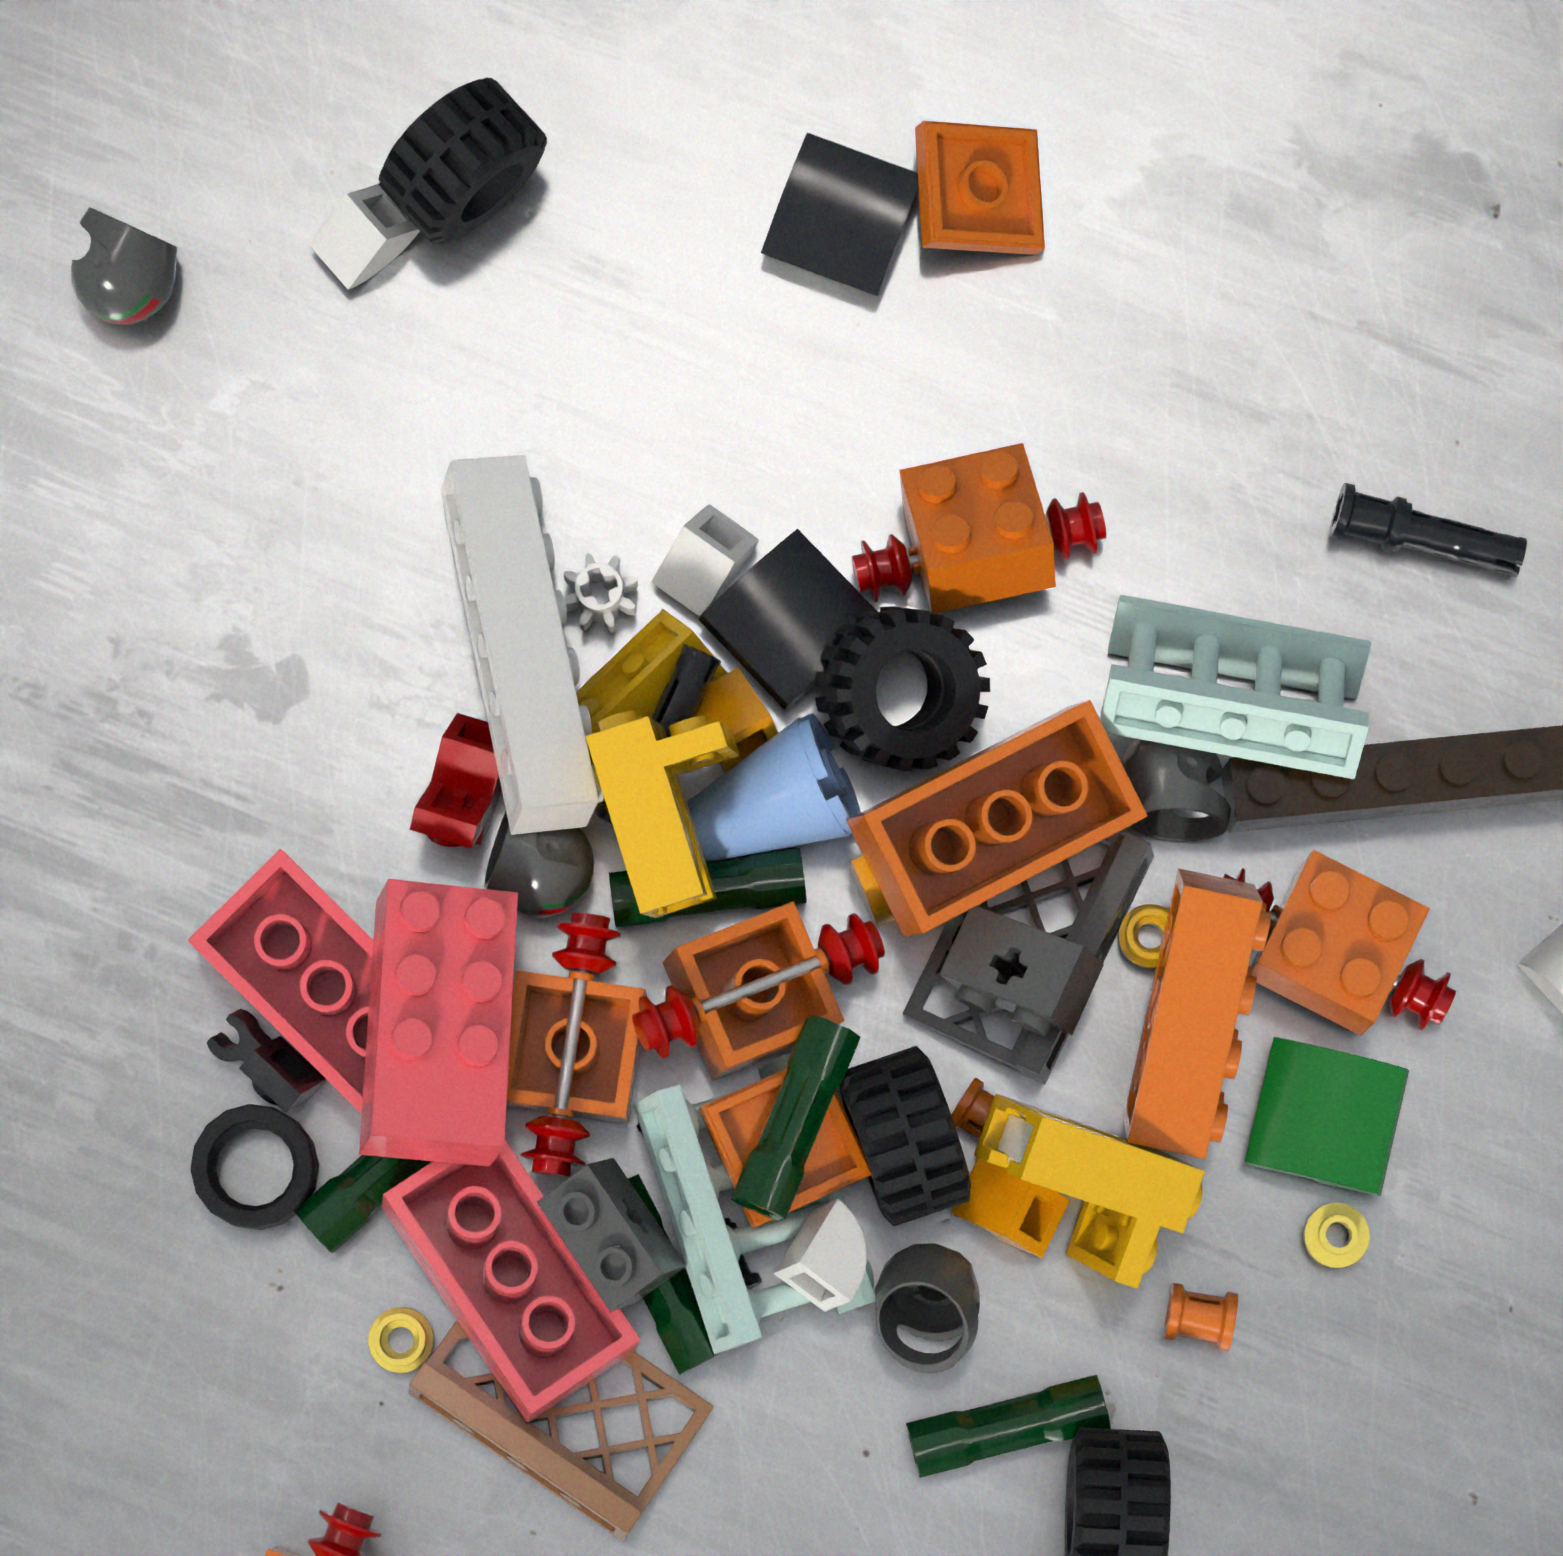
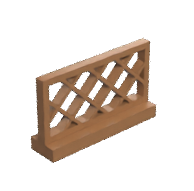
(542, 1455)

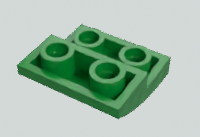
(1327, 1116)

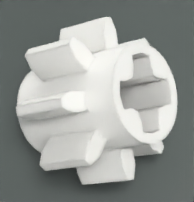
(611, 581)

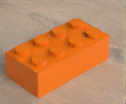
(996, 818)
(1193, 1014)

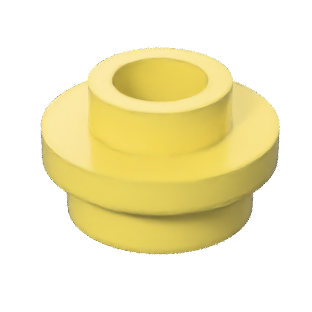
(1317, 1242)
(380, 1340)

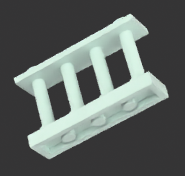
(1228, 718)
(705, 1241)

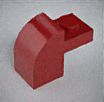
(462, 787)

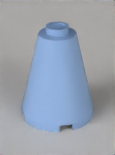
(776, 797)

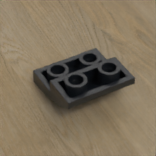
(842, 214)
(784, 617)

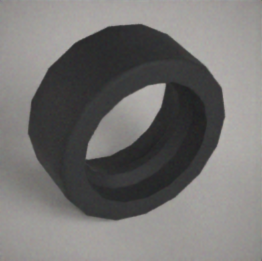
(211, 1143)

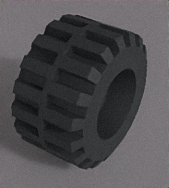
(462, 160)
(950, 696)
(906, 1135)
(1117, 1494)

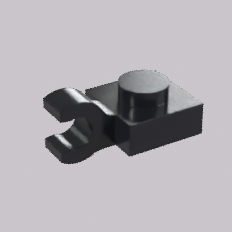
(273, 1065)

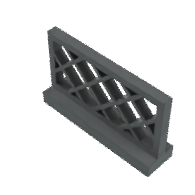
(1094, 927)

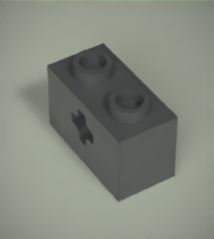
(1055, 972)
(611, 1234)

